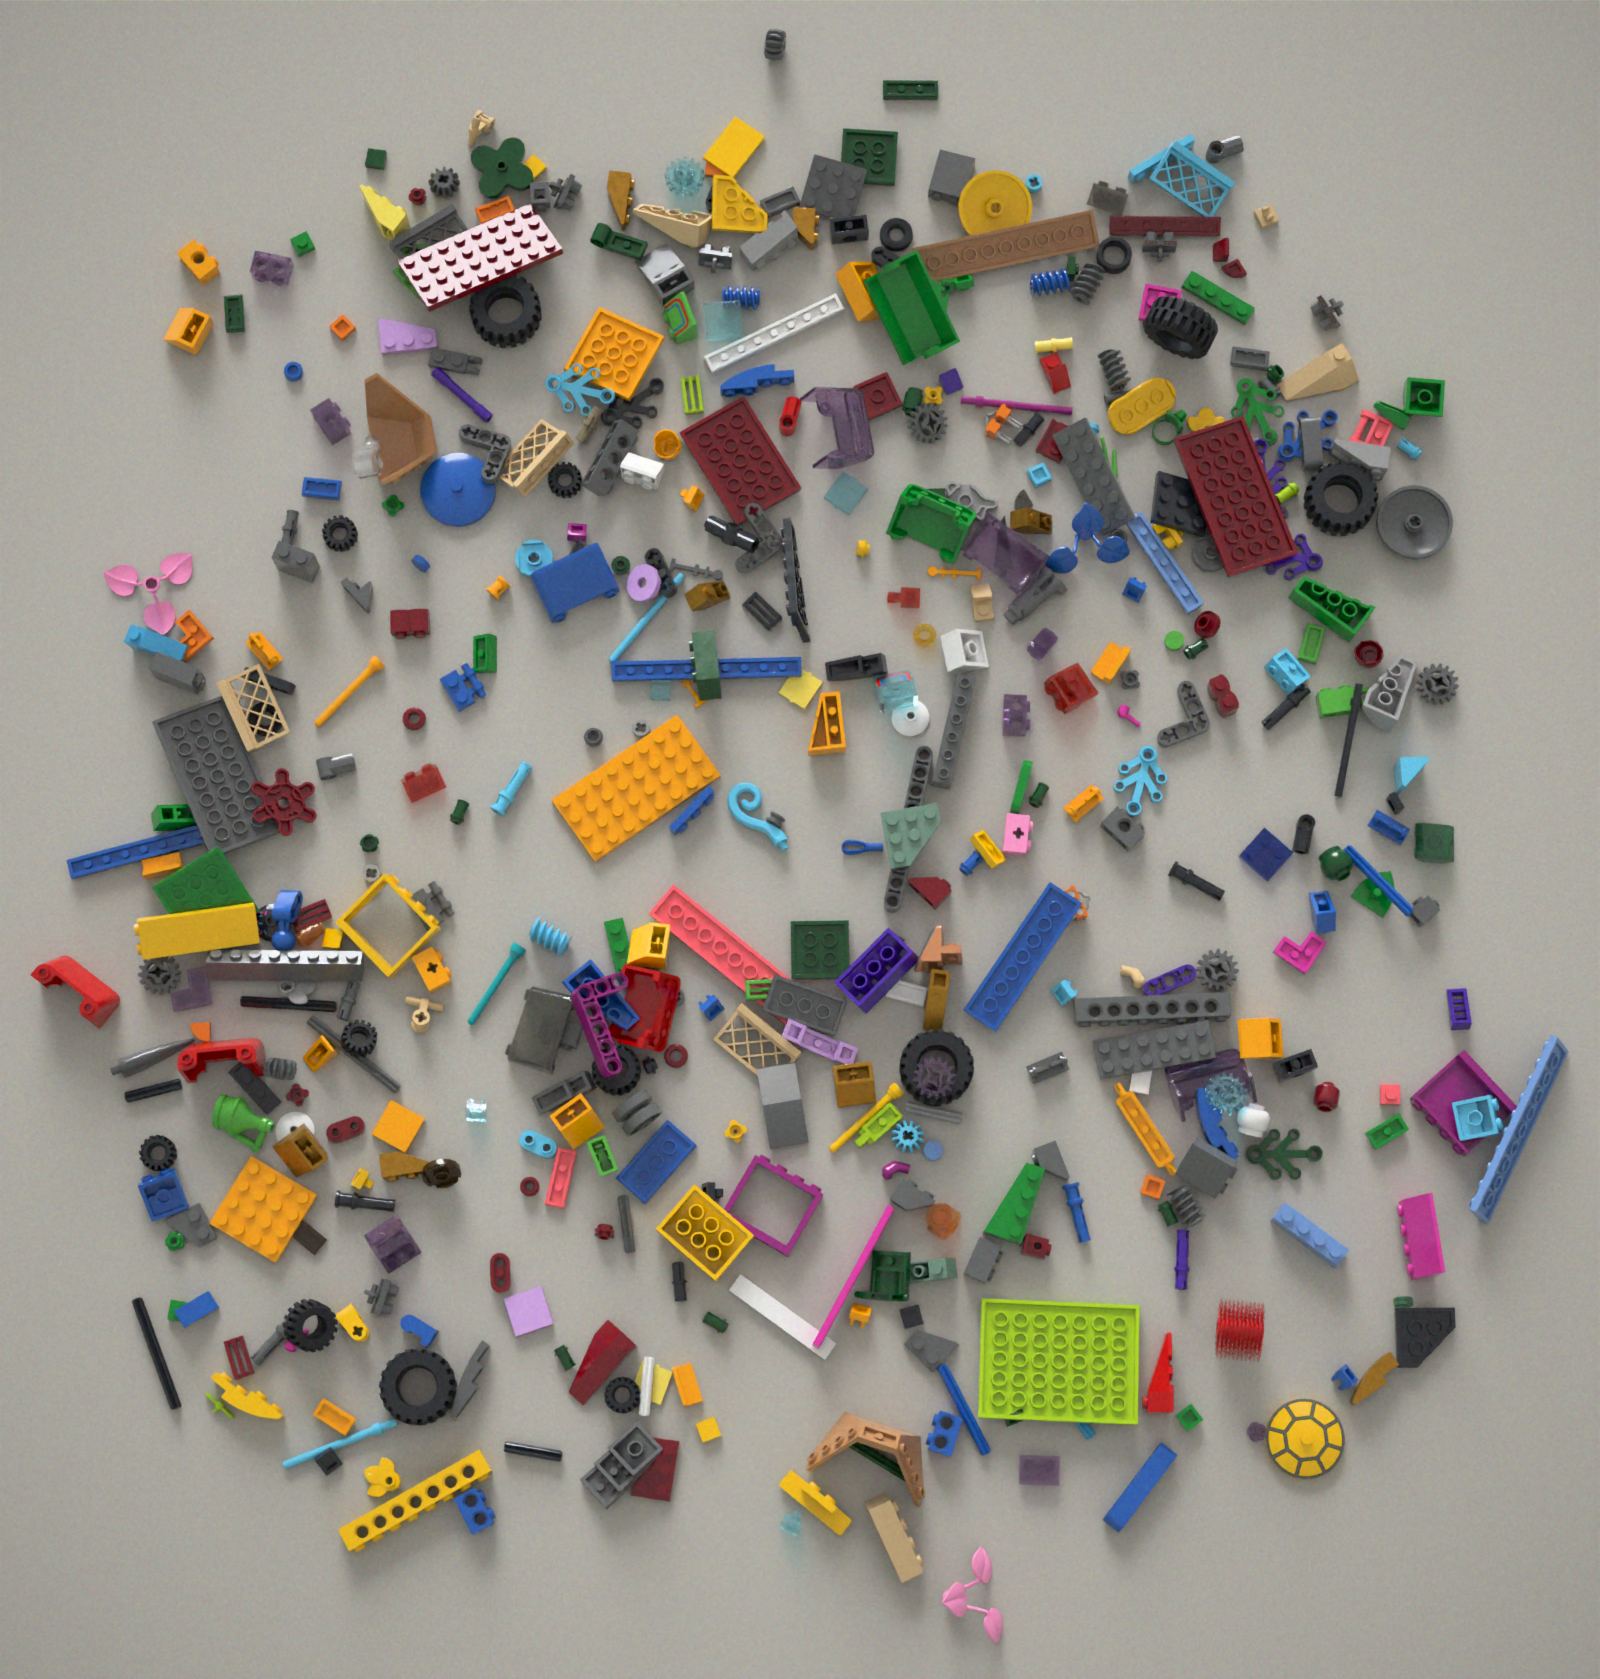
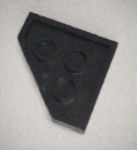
(1420, 1333)

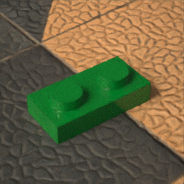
(1386, 1131)

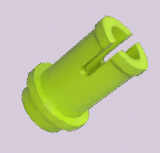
(1288, 492)

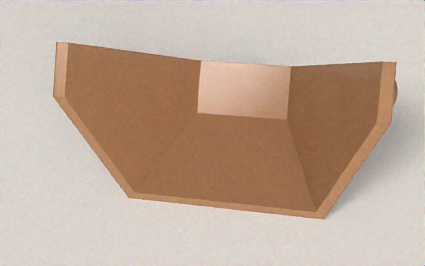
(400, 427)
(854, 1428)

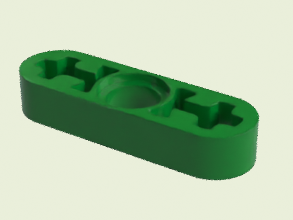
(1021, 786)

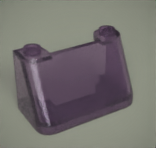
(1005, 553)

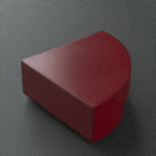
(1234, 269)

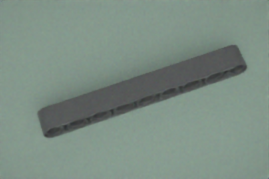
(911, 801)

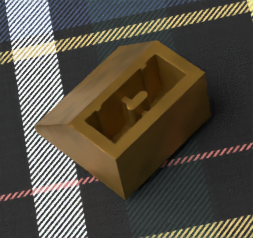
(854, 1084)
(301, 1151)

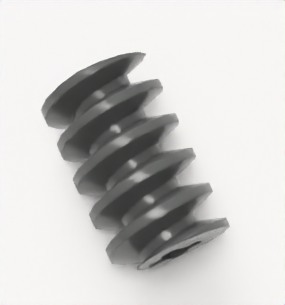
(1086, 282)
(1113, 369)
(1187, 1206)

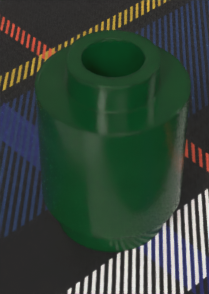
(912, 398)

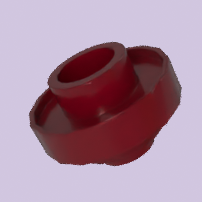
(1207, 624)

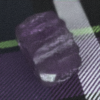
(1042, 644)

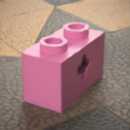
(1021, 824)

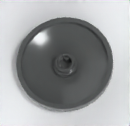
(1414, 522)

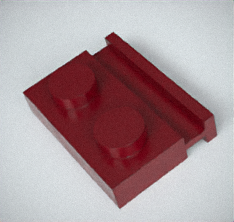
(1047, 445)

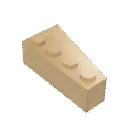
(894, 1538)

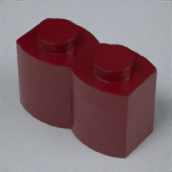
(410, 622)
(1225, 700)

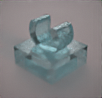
(476, 1111)
(791, 1524)

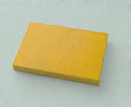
(734, 147)

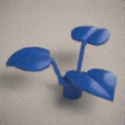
(1085, 524)

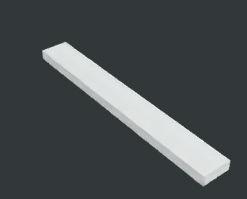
(774, 333)

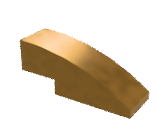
(1373, 1378)

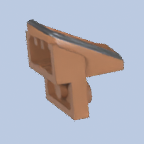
(936, 955)

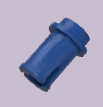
(969, 865)

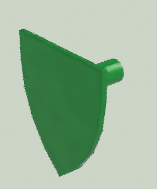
(1372, 897)

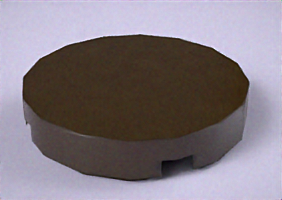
(441, 1173)

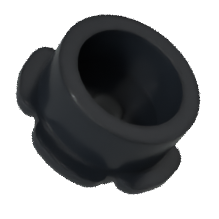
(650, 1065)

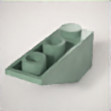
(933, 1270)

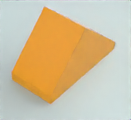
(319, 1054)

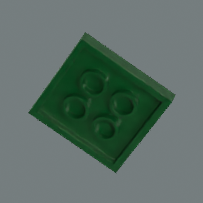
(872, 151)
(819, 949)

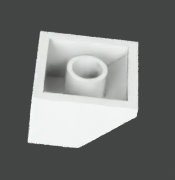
(964, 650)

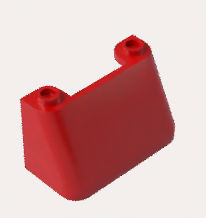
(99, 998)
(654, 1000)
(197, 1055)

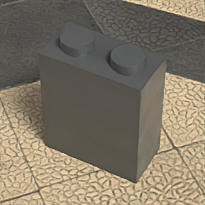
(950, 176)
(295, 561)
(177, 673)
(1206, 1168)

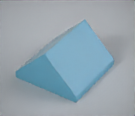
(1406, 770)

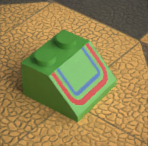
(680, 319)

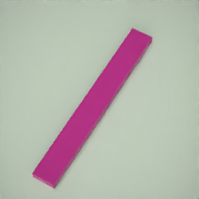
(853, 1277)

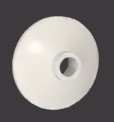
(914, 726)
(290, 1120)

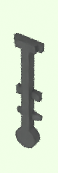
(717, 574)

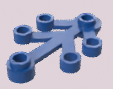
(1293, 448)

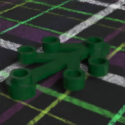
(1280, 1154)

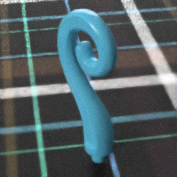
(774, 833)

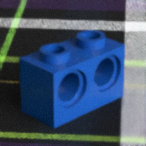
(949, 1435)
(470, 1513)

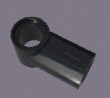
(1303, 835)

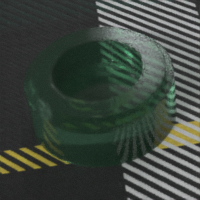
(1404, 1301)

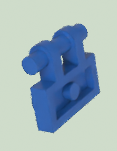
(457, 689)

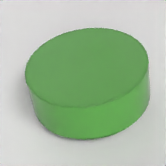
(1174, 640)

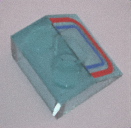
(895, 691)

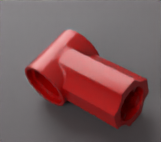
(789, 415)

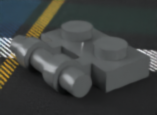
(425, 900)

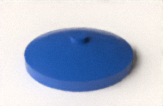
(455, 490)

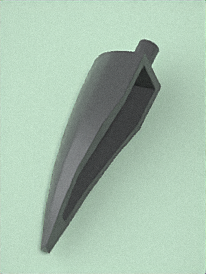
(144, 1059)

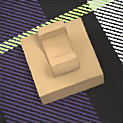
(1266, 216)

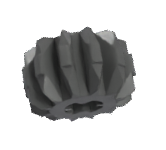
(775, 44)
(439, 187)
(280, 1068)

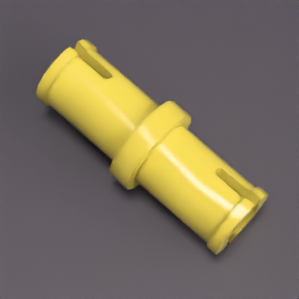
(1053, 345)

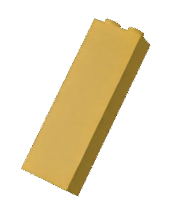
(197, 931)

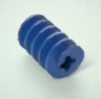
(1048, 282)
(746, 298)

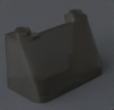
(540, 1029)

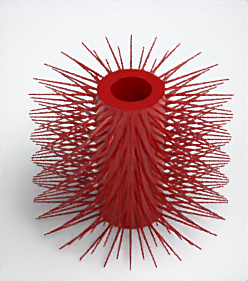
(1240, 1329)

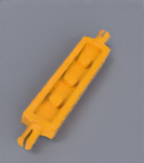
(1145, 1129)

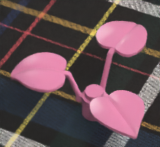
(156, 616)
(956, 1598)

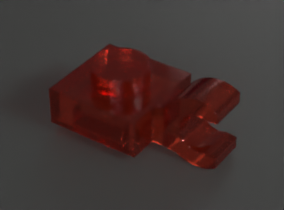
(908, 597)

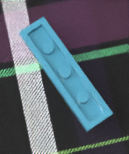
(1140, 172)

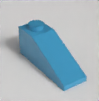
(150, 642)

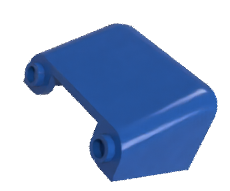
(573, 581)

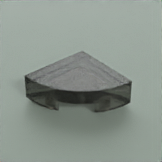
(1022, 501)

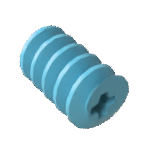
(549, 937)

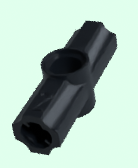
(731, 534)

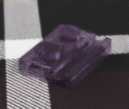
(1039, 1470)

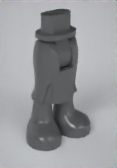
(1033, 596)

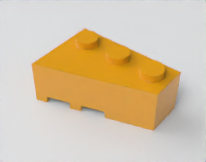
(828, 727)

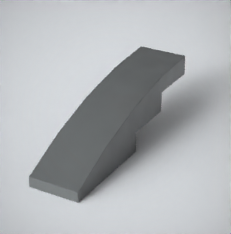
(466, 1386)

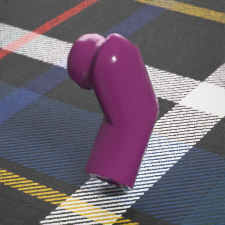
(894, 1167)

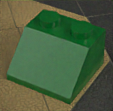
(1423, 397)

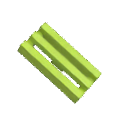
(690, 379)

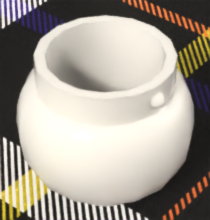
(1253, 1120)

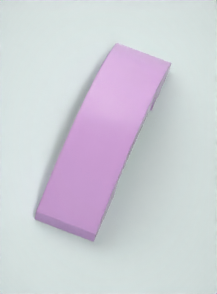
(819, 1043)

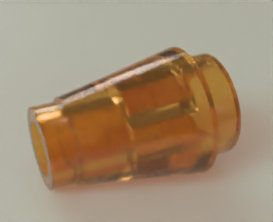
(309, 934)

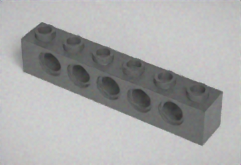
(953, 731)

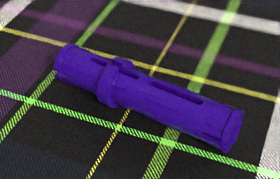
(1182, 1251)

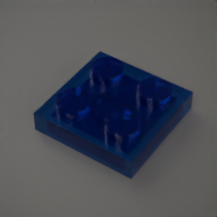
(1266, 854)

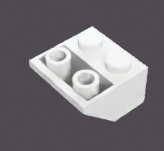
(641, 471)

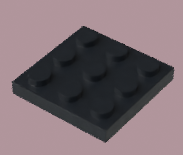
(1176, 505)

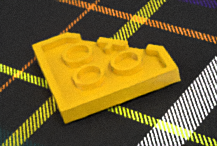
(734, 208)

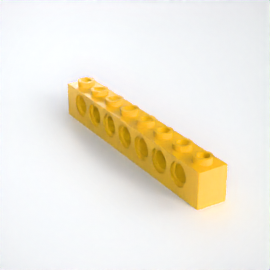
(350, 1531)

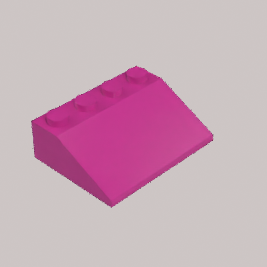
(1421, 1237)

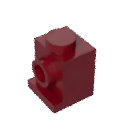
(1029, 1250)

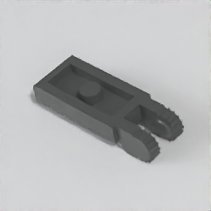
(453, 361)

